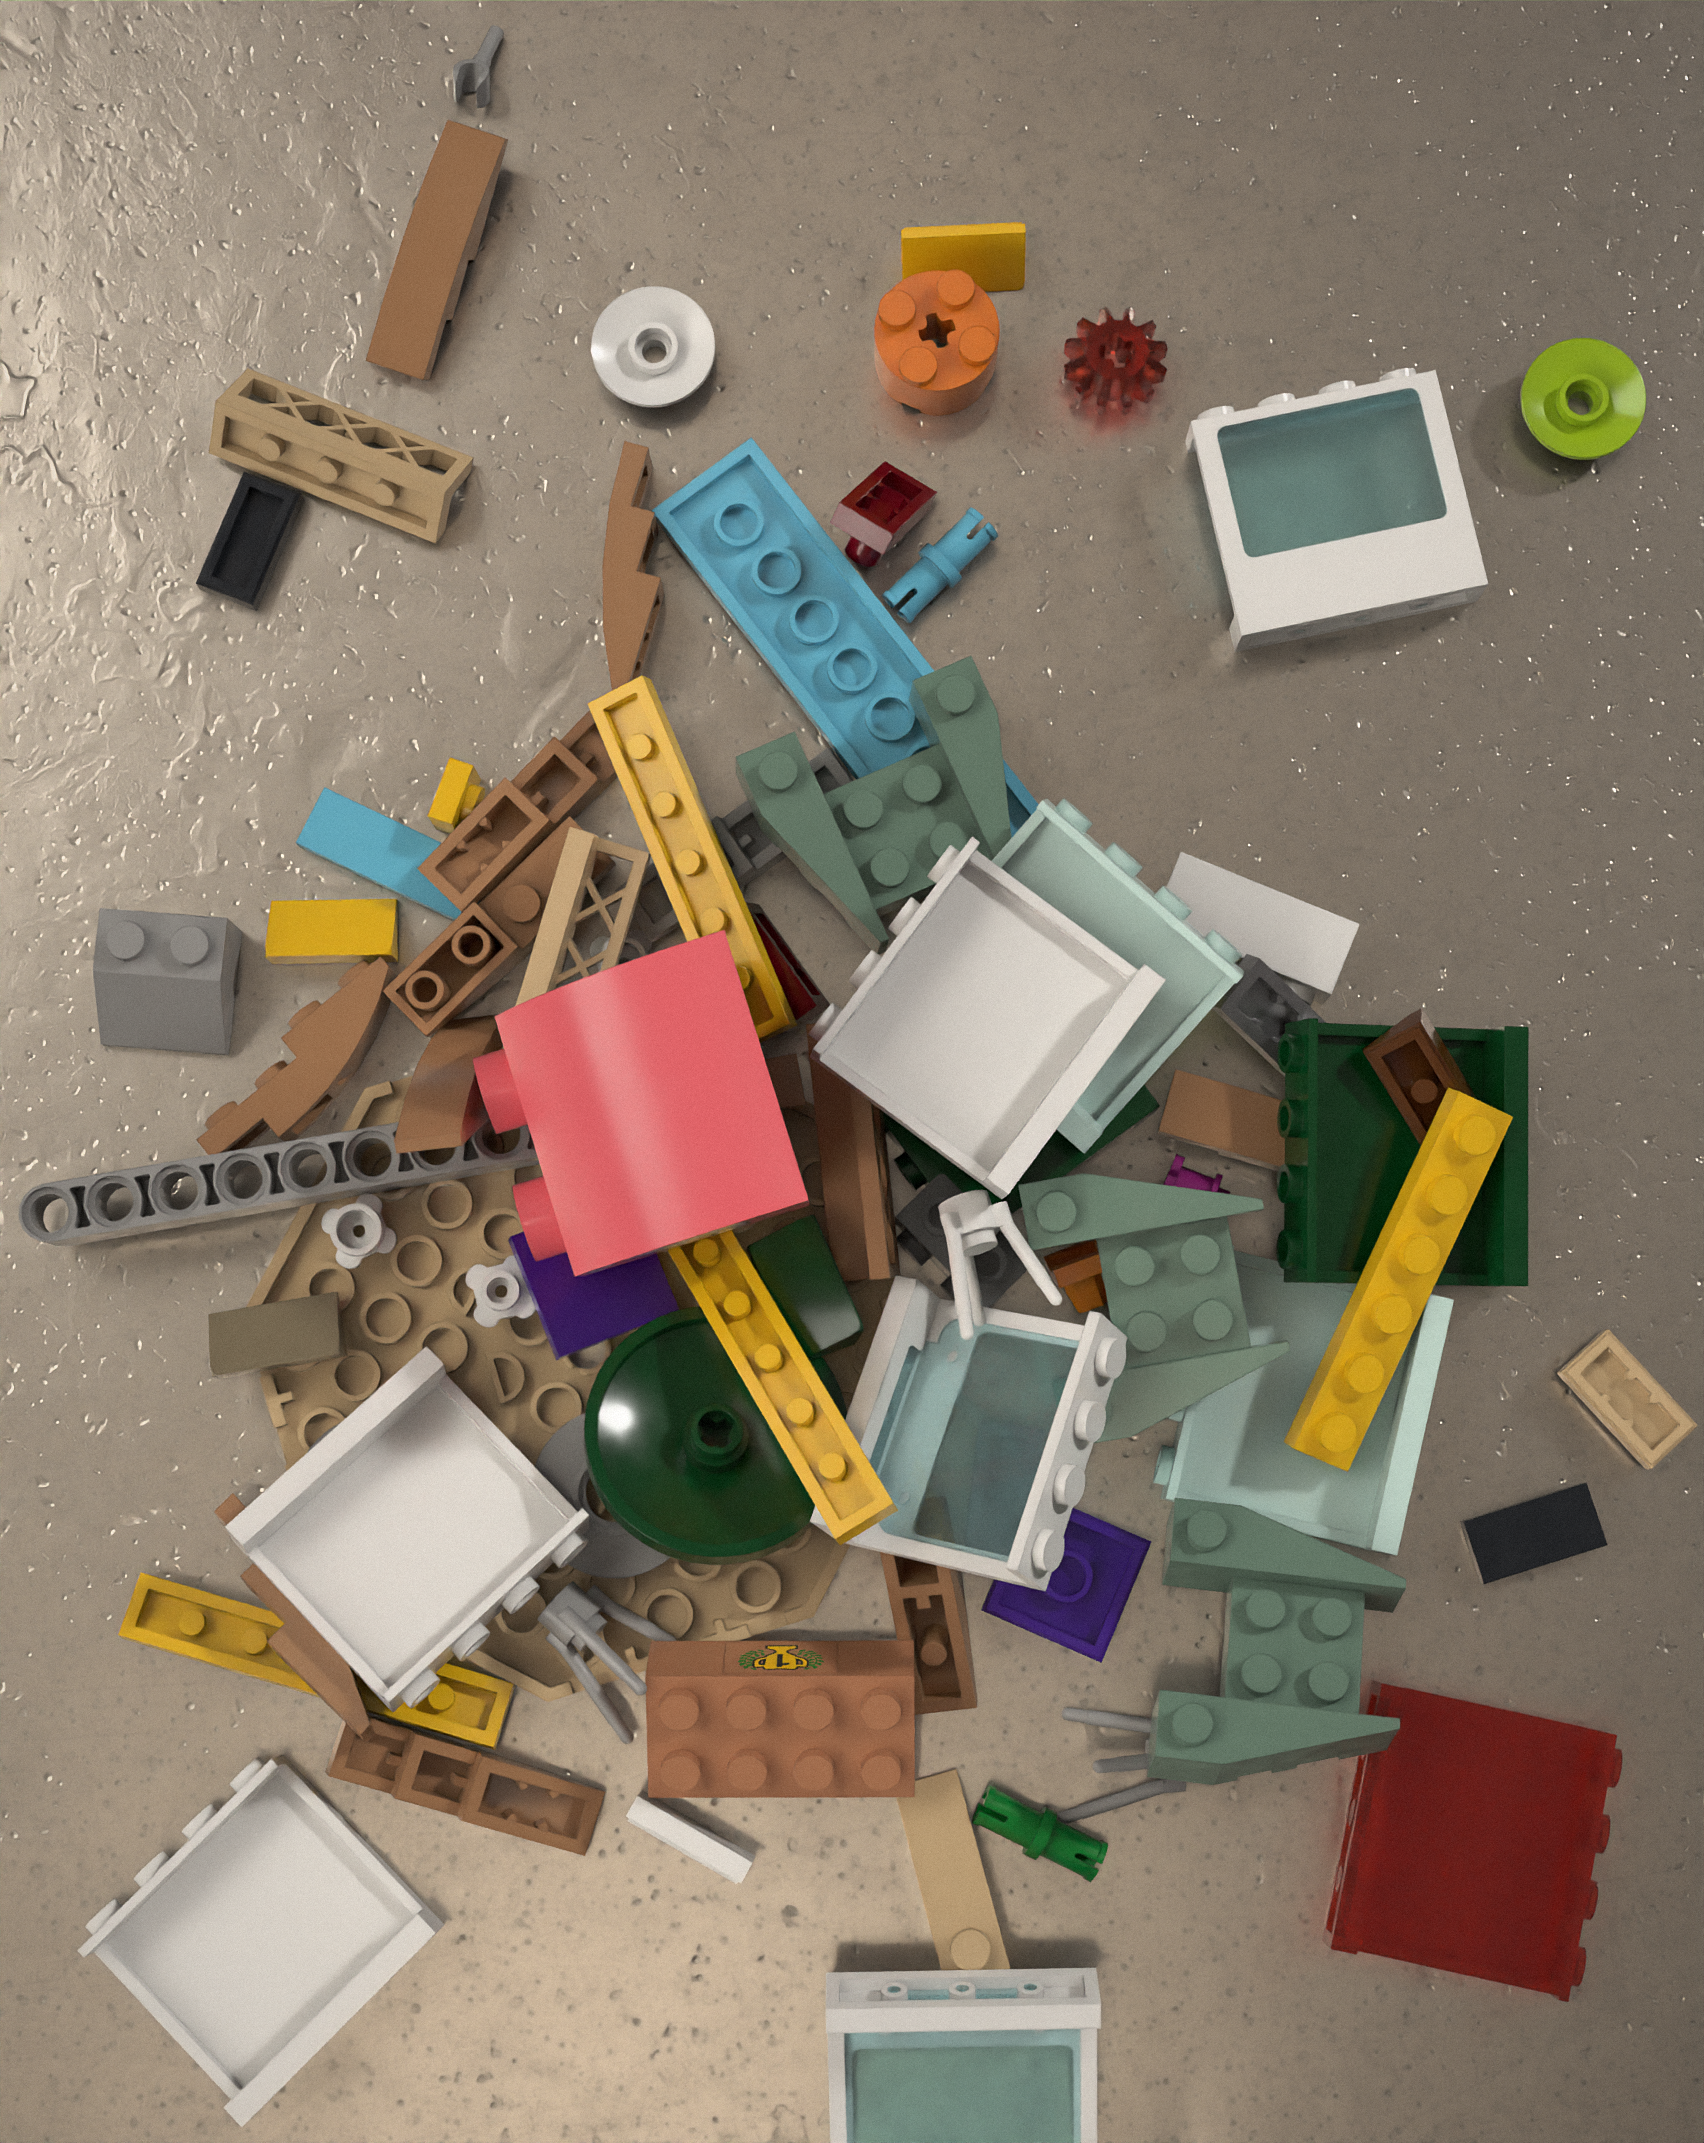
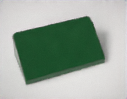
(807, 1287)

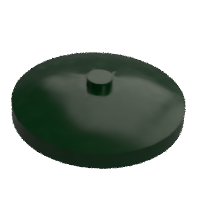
(689, 1451)

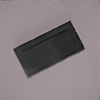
(250, 541)
(1533, 1533)

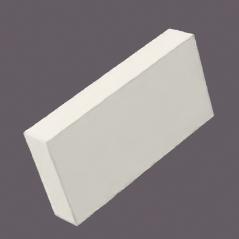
(690, 1837)

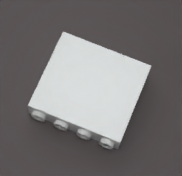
(982, 1018)
(409, 1531)
(261, 1933)

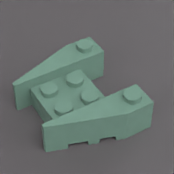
(886, 831)
(1165, 1284)
(1285, 1654)

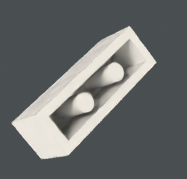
(1289, 935)

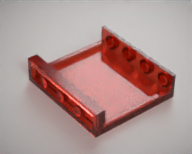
(1474, 1841)

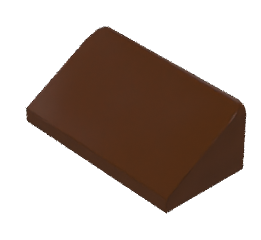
(1416, 1070)

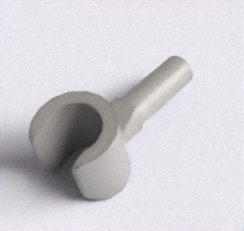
(475, 73)

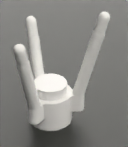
(970, 1230)

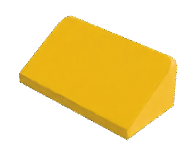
(986, 252)
(332, 931)

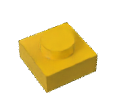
(455, 796)

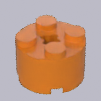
(941, 308)

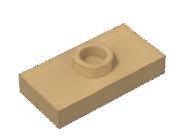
(1627, 1399)

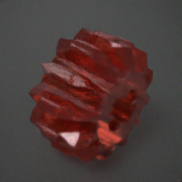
(1130, 345)

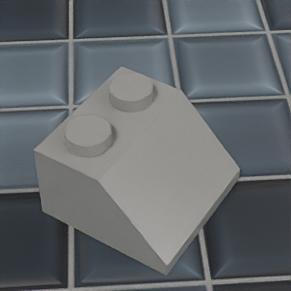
(165, 980)

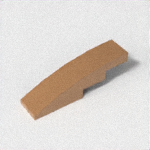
(437, 249)
(629, 594)
(521, 815)
(444, 1093)
(1223, 1119)
(304, 1647)
(468, 1784)

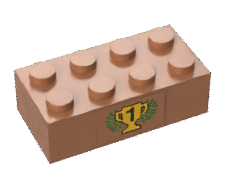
(780, 1719)

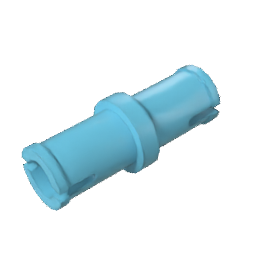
(940, 565)

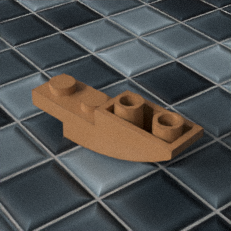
(483, 940)
(329, 1051)

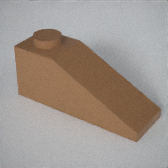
(932, 1611)

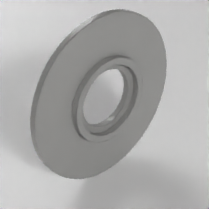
(610, 1547)

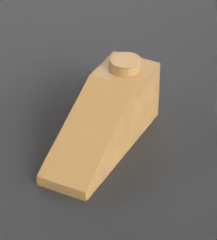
(951, 1875)

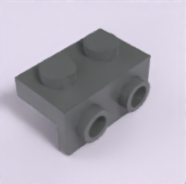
(925, 1239)

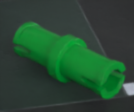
(1040, 1833)

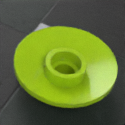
(1598, 376)

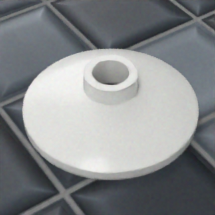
(647, 320)

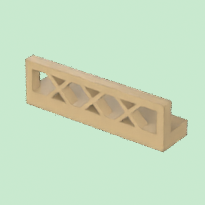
(332, 458)
(564, 913)

